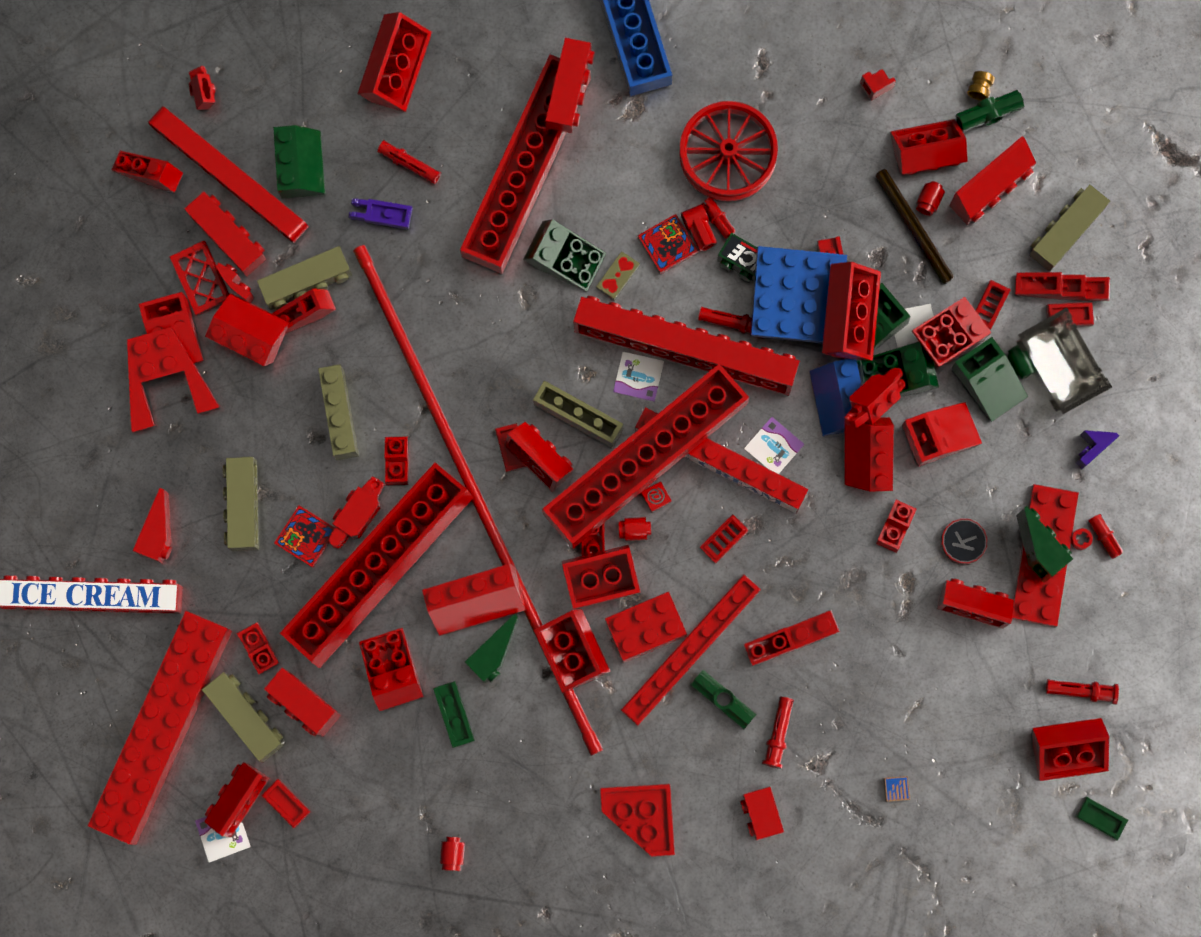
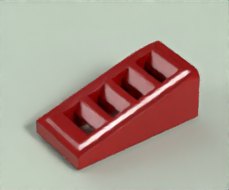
(1000, 288)
(718, 533)

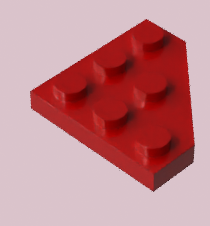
(643, 815)

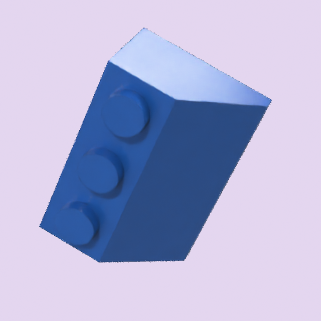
(832, 392)

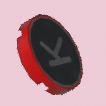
(964, 541)

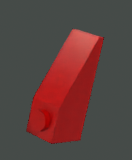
(306, 309)
(155, 535)

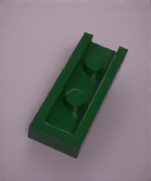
(454, 714)

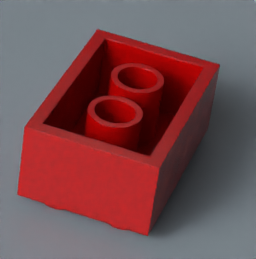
(600, 576)
(646, 627)
(301, 703)

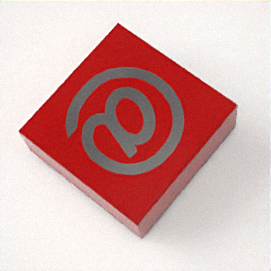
(656, 496)

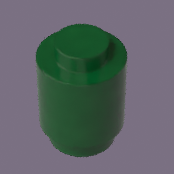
(1021, 362)

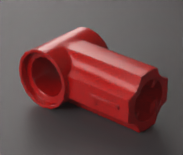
(697, 223)

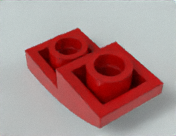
(232, 279)
(396, 461)
(896, 526)
(258, 647)

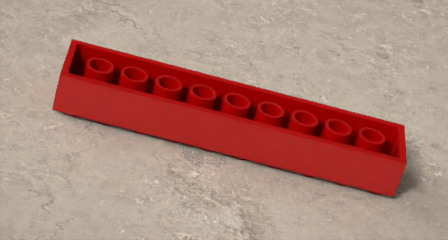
(516, 179)
(685, 345)
(645, 456)
(376, 565)
(160, 728)

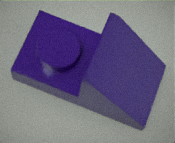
(1098, 442)

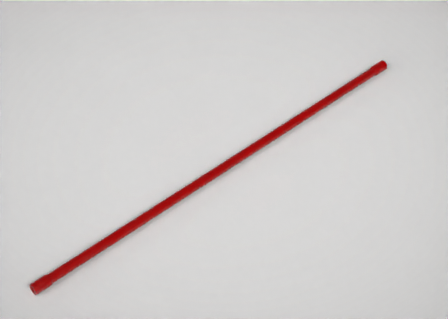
(366, 263)

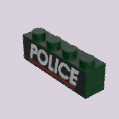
(738, 256)

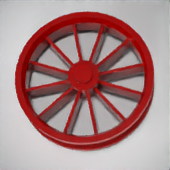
(728, 150)

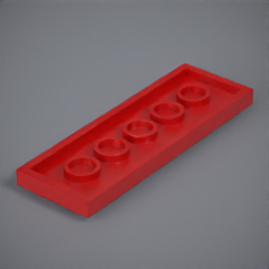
(1033, 599)

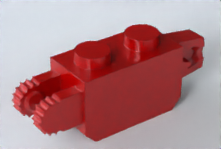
(875, 398)
(357, 513)

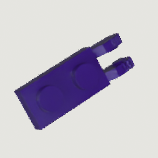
(382, 213)

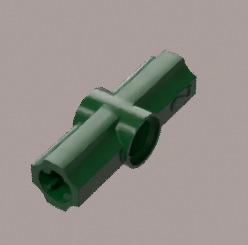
(990, 111)
(735, 710)

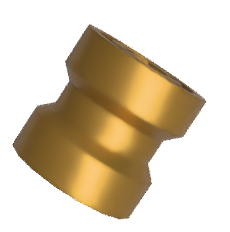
(981, 83)

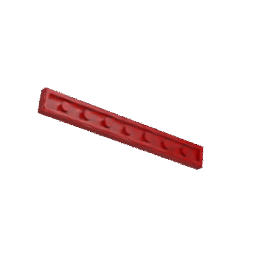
(690, 650)

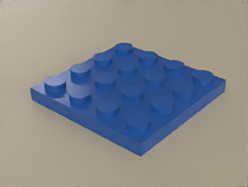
(791, 293)

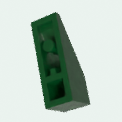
(491, 655)

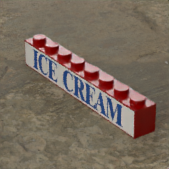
(742, 471)
(90, 596)

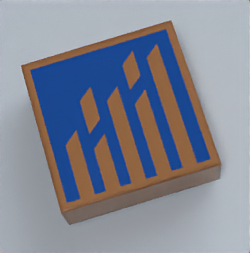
(896, 788)

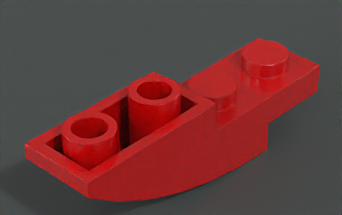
(791, 638)

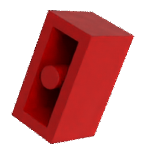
(762, 813)

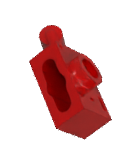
(201, 88)

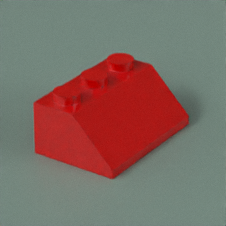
(929, 146)
(247, 330)
(539, 455)
(869, 455)
(976, 603)
(572, 650)
(1071, 749)
(235, 799)

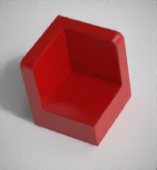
(876, 83)

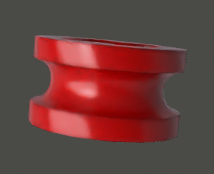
(1078, 532)

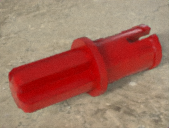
(718, 217)
(1106, 536)

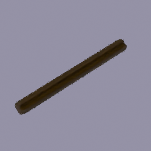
(914, 226)

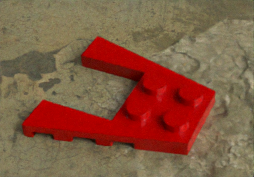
(158, 356)

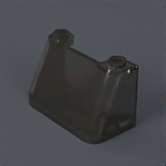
(1063, 361)

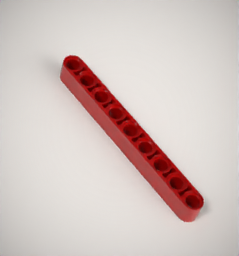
(228, 174)

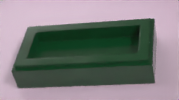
(1101, 818)

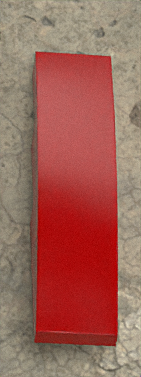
(1062, 287)

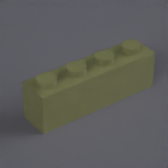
(1069, 228)
(300, 278)
(338, 412)
(578, 414)
(241, 504)
(243, 716)

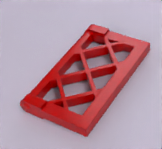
(183, 277)

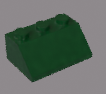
(298, 161)

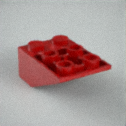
(175, 313)
(952, 332)
(941, 433)
(390, 669)

